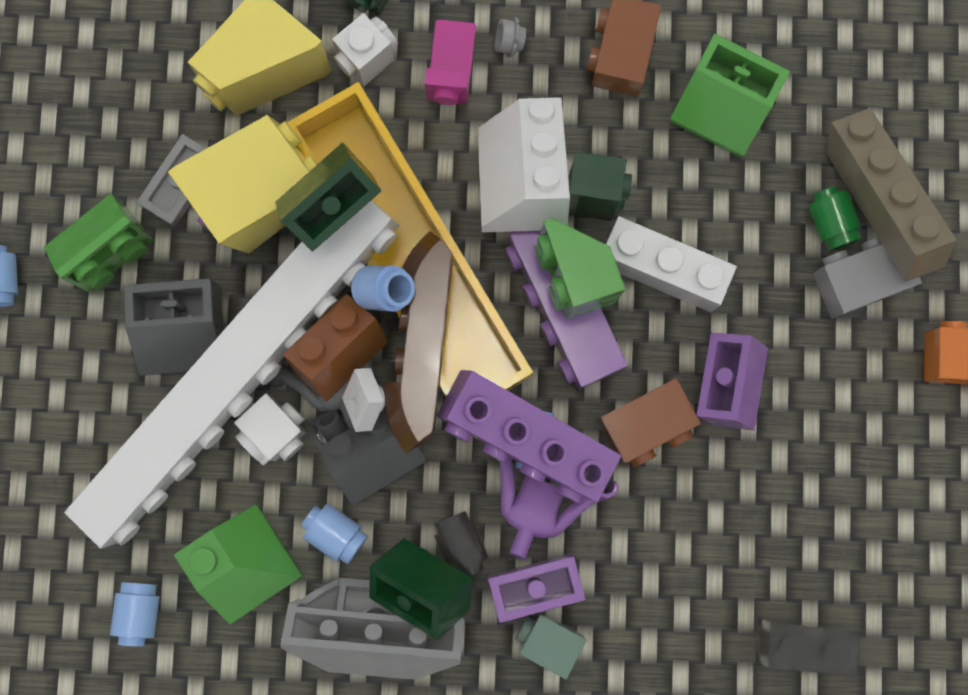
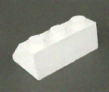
(523, 167)

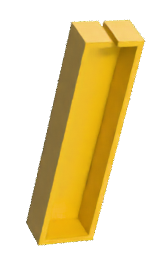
(473, 330)

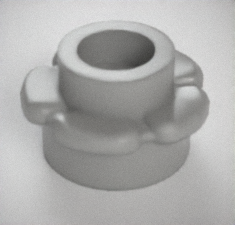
(509, 37)

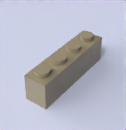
(889, 195)

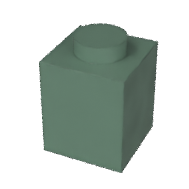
(550, 644)

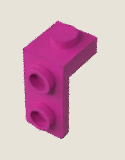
(451, 62)

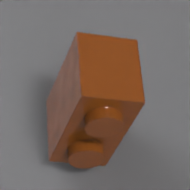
(625, 45)
(335, 347)
(650, 422)

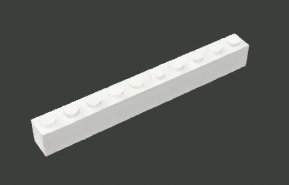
(225, 377)

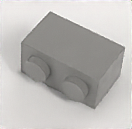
(859, 279)

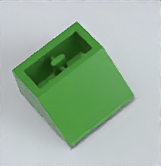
(729, 95)
(98, 245)
(580, 269)

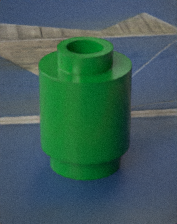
(835, 218)

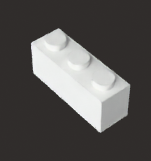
(669, 265)

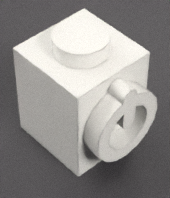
(364, 48)
(270, 430)

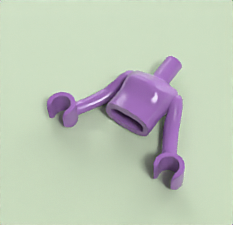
(536, 509)

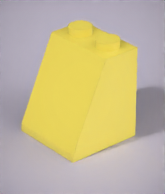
(257, 58)
(240, 181)

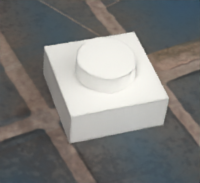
(363, 399)

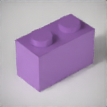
(732, 381)
(536, 587)

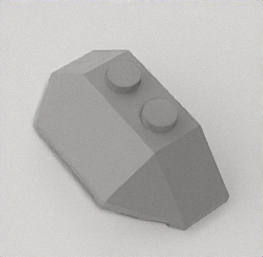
(354, 635)

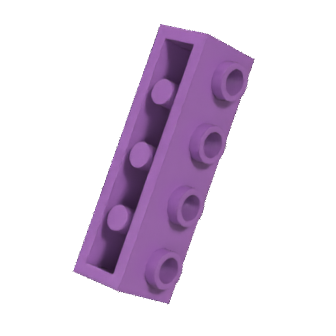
(528, 436)

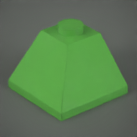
(239, 564)

